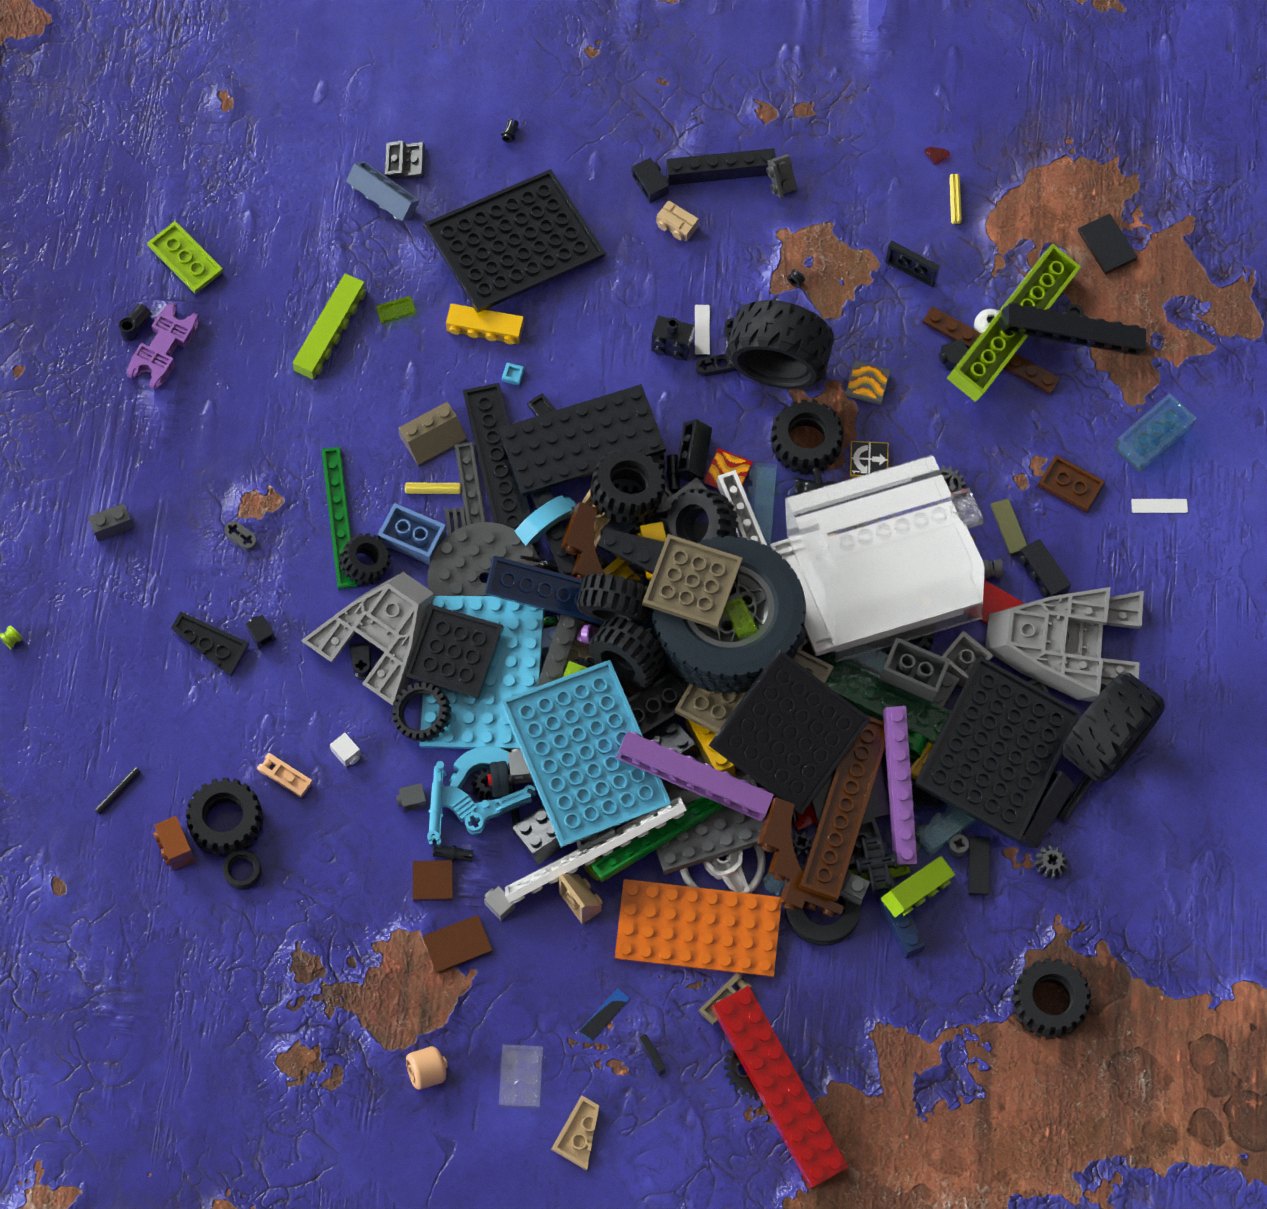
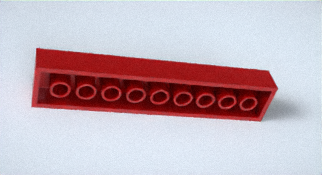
(779, 1087)

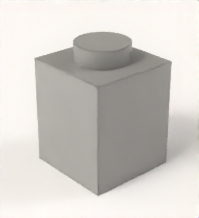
(498, 903)

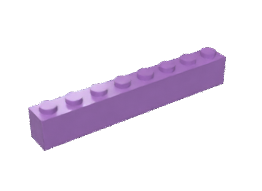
(694, 776)
(900, 785)

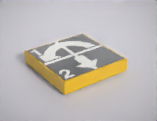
(867, 457)

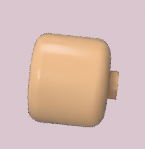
(426, 1067)

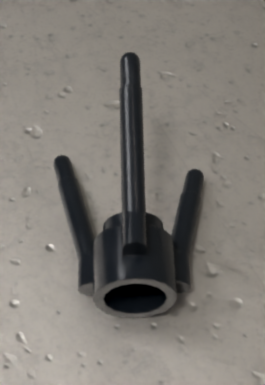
(548, 565)

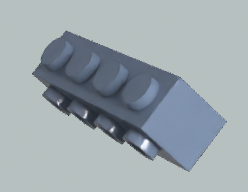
(382, 191)

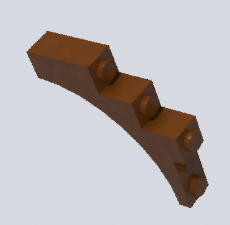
(580, 541)
(784, 865)

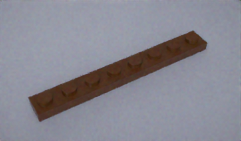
(1017, 364)

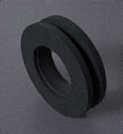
(825, 934)

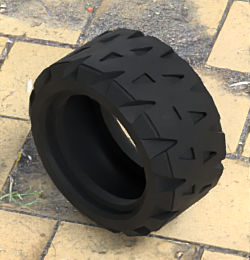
(780, 344)
(1113, 727)

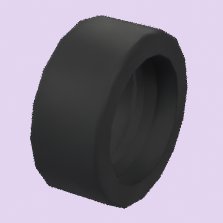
(246, 884)

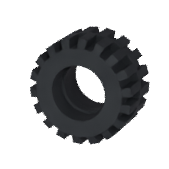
(355, 569)

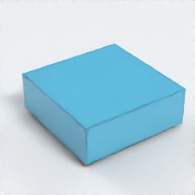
(513, 374)

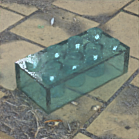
(1155, 432)

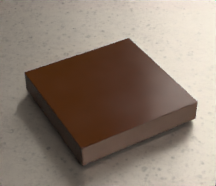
(433, 880)

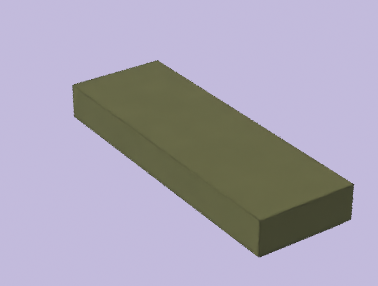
(1008, 526)

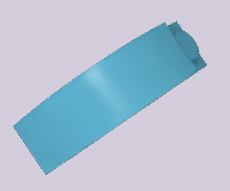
(544, 518)
(475, 760)

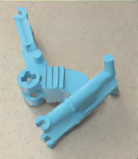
(464, 806)

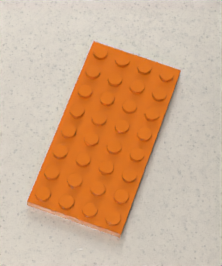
(698, 928)

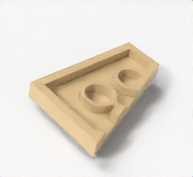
(577, 1134)

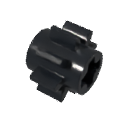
(802, 839)

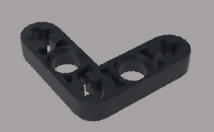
(708, 360)

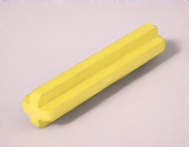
(955, 198)
(432, 488)

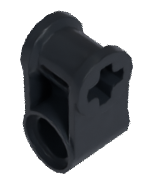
(360, 658)

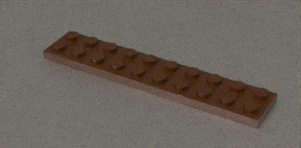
(844, 813)

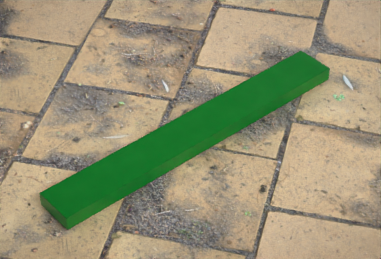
(337, 510)
(640, 847)

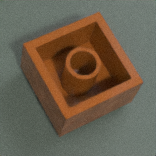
(174, 843)

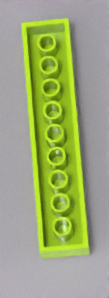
(996, 347)

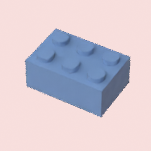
(412, 533)

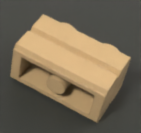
(677, 221)

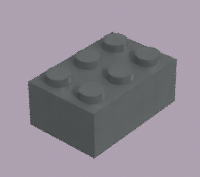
(914, 669)

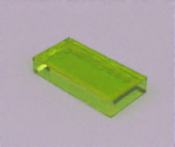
(395, 309)
(740, 618)

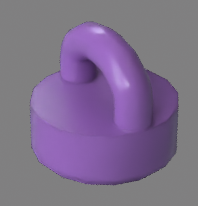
(586, 634)

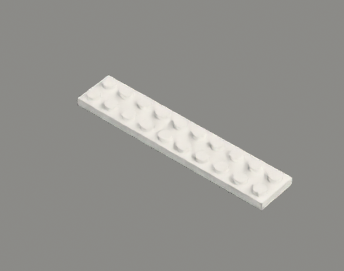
(570, 862)

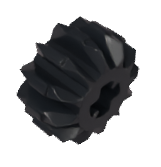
(479, 785)

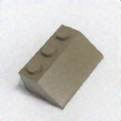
(432, 433)

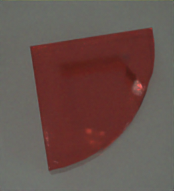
(936, 155)

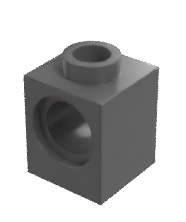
(411, 797)

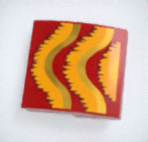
(726, 462)

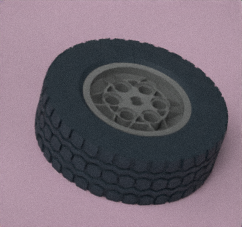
(718, 657)

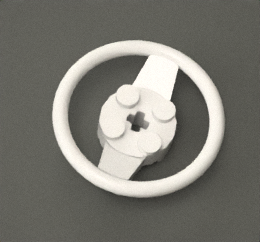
(731, 871)

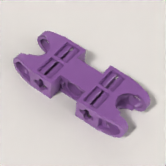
(157, 356)

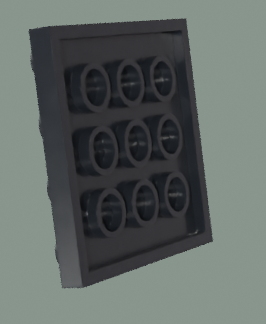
(454, 651)

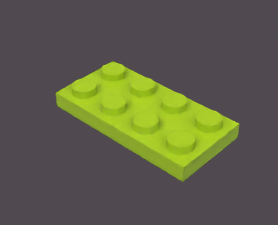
(185, 257)

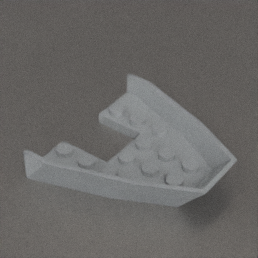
(389, 619)
(1086, 637)
(1034, 641)

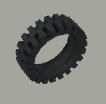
(405, 698)

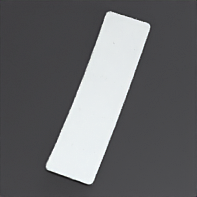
(702, 329)

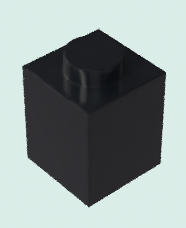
(260, 631)

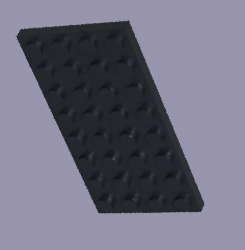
(575, 438)

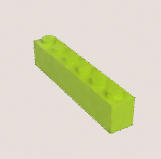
(329, 326)

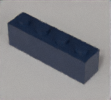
(901, 927)

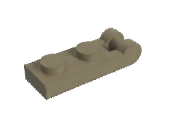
(724, 992)

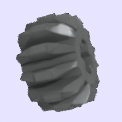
(1050, 854)

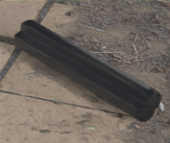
(1075, 798)

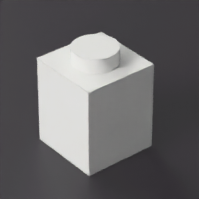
(345, 750)

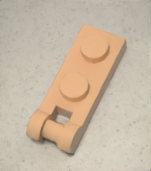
(285, 775)

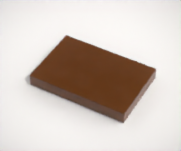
(1071, 483)
(457, 944)

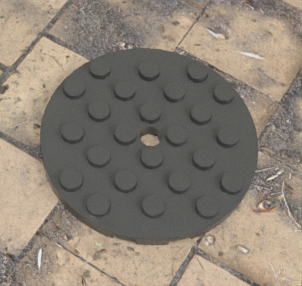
(469, 553)

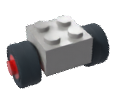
(499, 775)

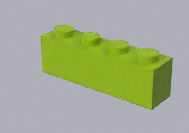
(918, 886)

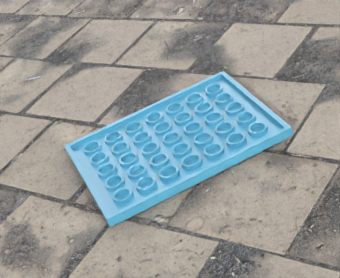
(512, 671)
(571, 747)

